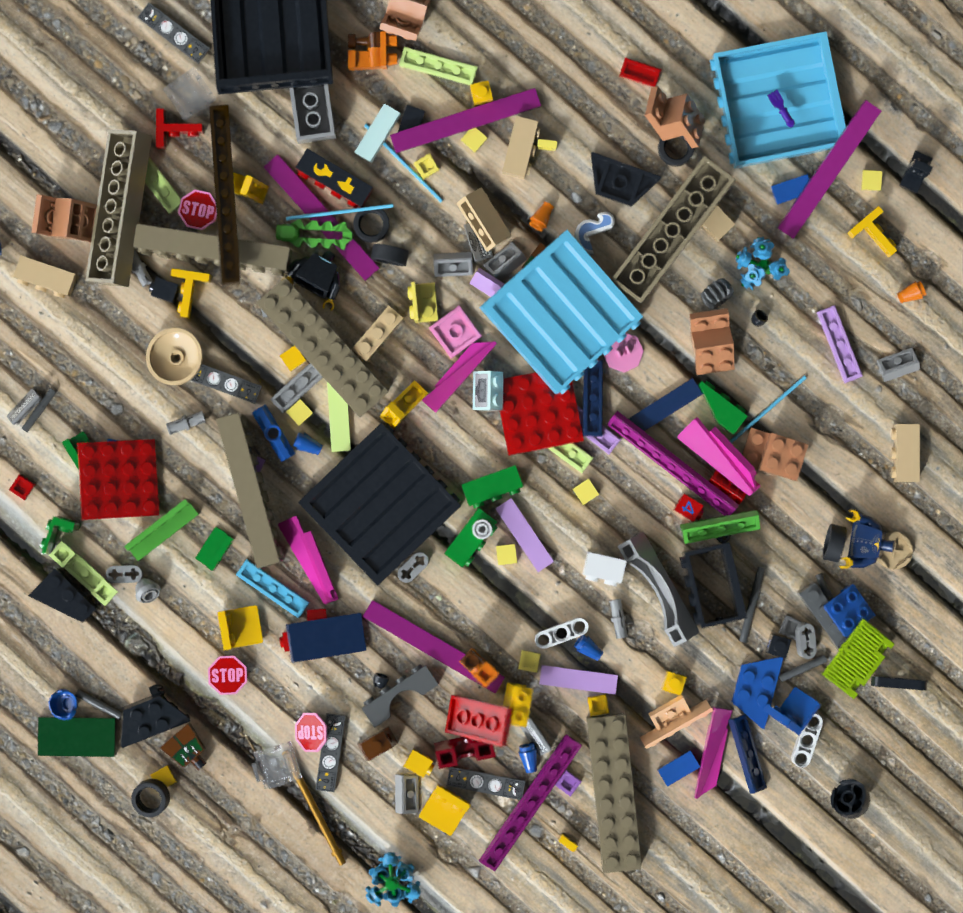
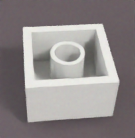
(604, 568)

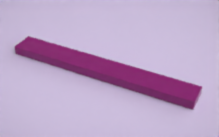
(465, 120)
(829, 169)
(310, 204)
(672, 464)
(423, 641)
(530, 802)

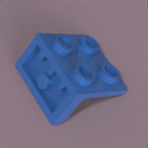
(848, 609)
(795, 710)

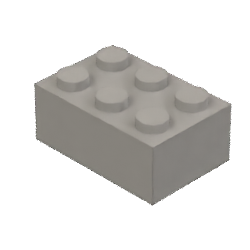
(312, 113)

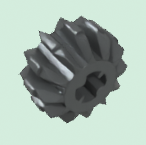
(717, 293)

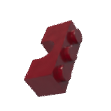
(452, 750)

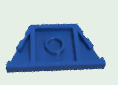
(756, 688)

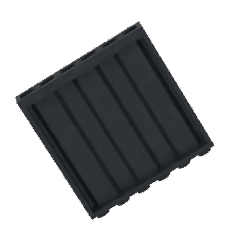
(270, 44)
(380, 503)

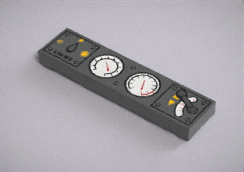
(173, 33)
(227, 383)
(330, 753)
(485, 783)

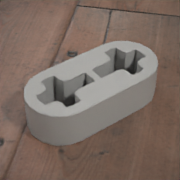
(410, 563)
(124, 579)
(804, 641)

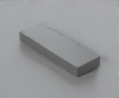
(296, 388)

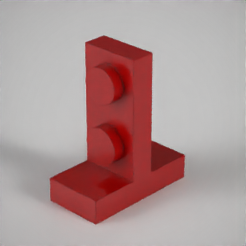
(173, 130)

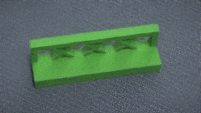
(720, 526)
(162, 529)

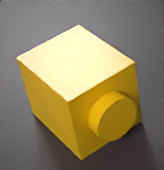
(481, 93)
(673, 683)
(419, 763)

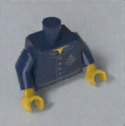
(866, 542)

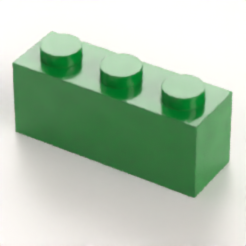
(492, 486)
(466, 542)

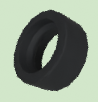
(674, 162)
(373, 238)
(389, 254)
(834, 543)
(140, 808)

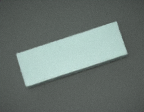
(377, 133)

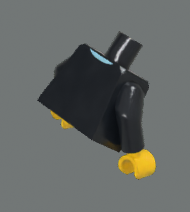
(317, 275)

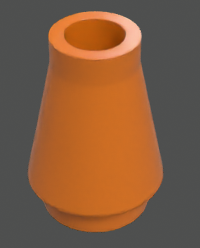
(541, 217)
(912, 292)

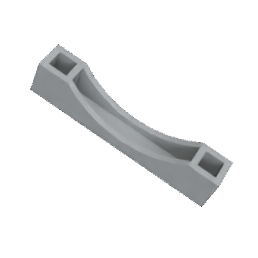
(677, 620)

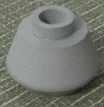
(147, 590)

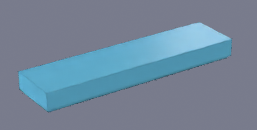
(272, 588)

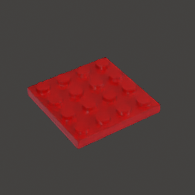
(536, 416)
(118, 479)

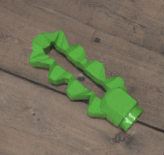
(291, 234)

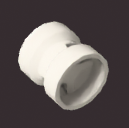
(482, 529)

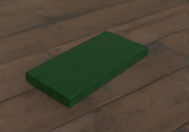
(76, 737)

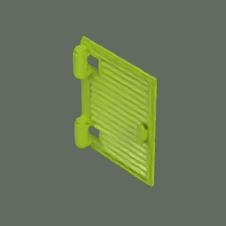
(857, 658)

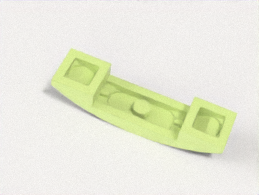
(83, 572)

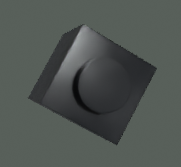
(164, 290)
(778, 646)

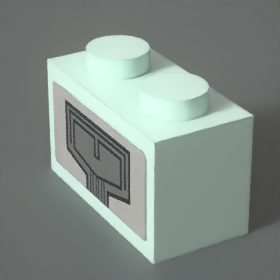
(487, 390)

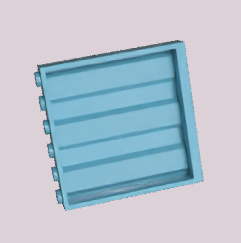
(806, 81)
(561, 312)

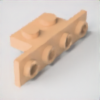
(672, 718)

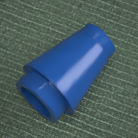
(307, 444)
(588, 647)
(528, 755)

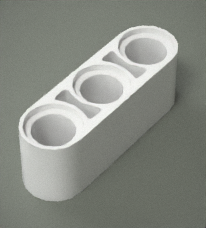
(551, 633)
(807, 749)

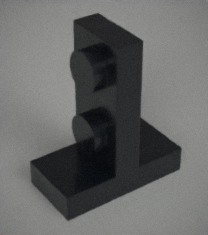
(917, 170)

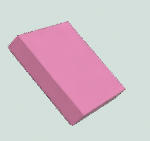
(455, 331)

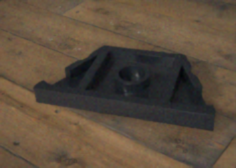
(620, 181)
(150, 718)

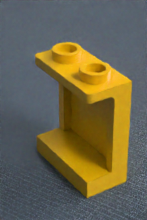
(519, 699)

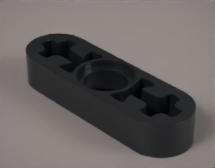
(901, 683)

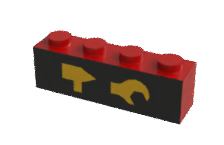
(333, 178)

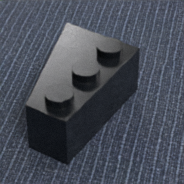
(64, 596)

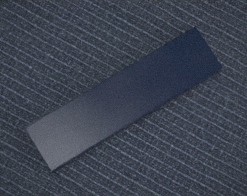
(593, 400)
(666, 405)
(747, 754)

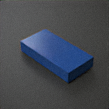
(789, 189)
(678, 768)

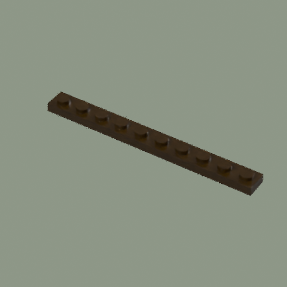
(225, 195)

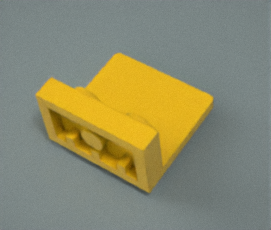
(240, 627)
(444, 810)

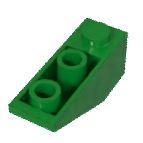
(724, 413)

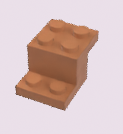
(405, 18)
(675, 117)
(64, 218)
(712, 341)
(774, 454)

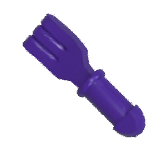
(778, 102)

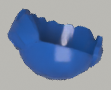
(63, 704)

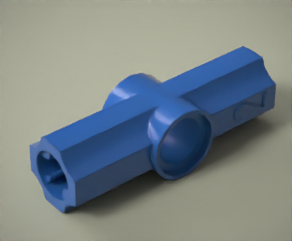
(266, 422)

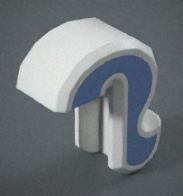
(592, 227)

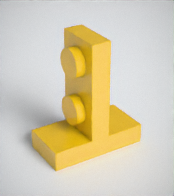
(250, 188)
(875, 232)
(187, 288)
(403, 404)

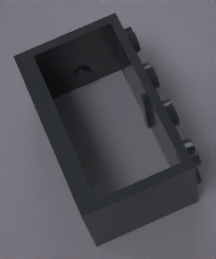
(733, 583)

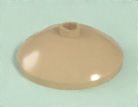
(163, 351)

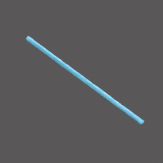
(410, 169)
(339, 211)
(768, 409)

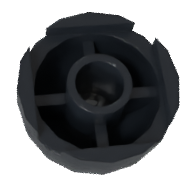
(850, 799)

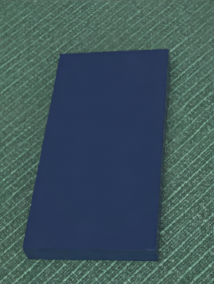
(326, 637)

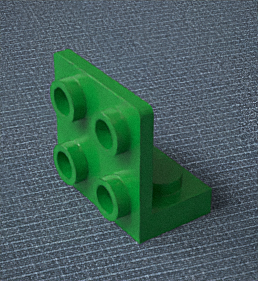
(53, 526)

